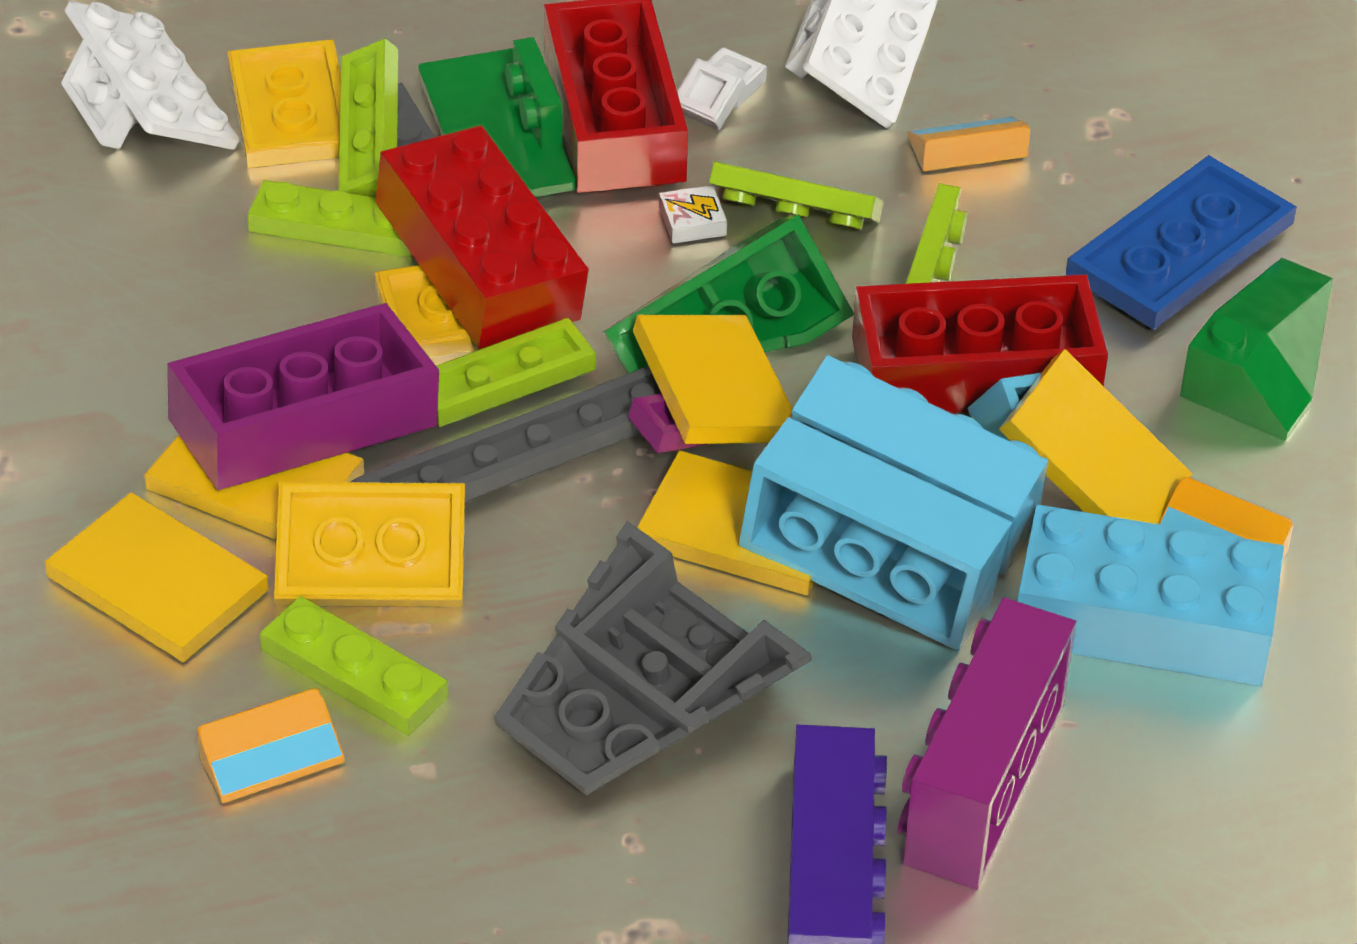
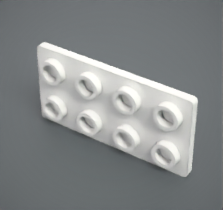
(863, 50)
(135, 73)

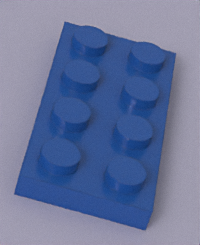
(1181, 241)

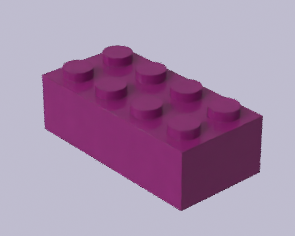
(302, 395)
(986, 742)

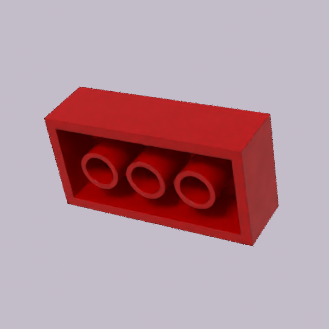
(615, 94)
(480, 235)
(969, 334)

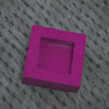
(656, 424)

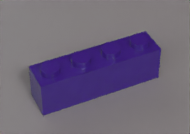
(835, 837)

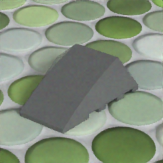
(637, 669)

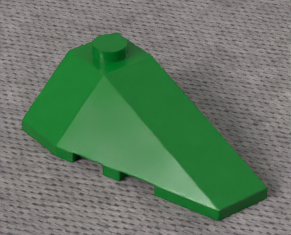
(768, 277)
(1262, 350)

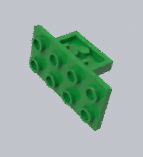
(513, 102)

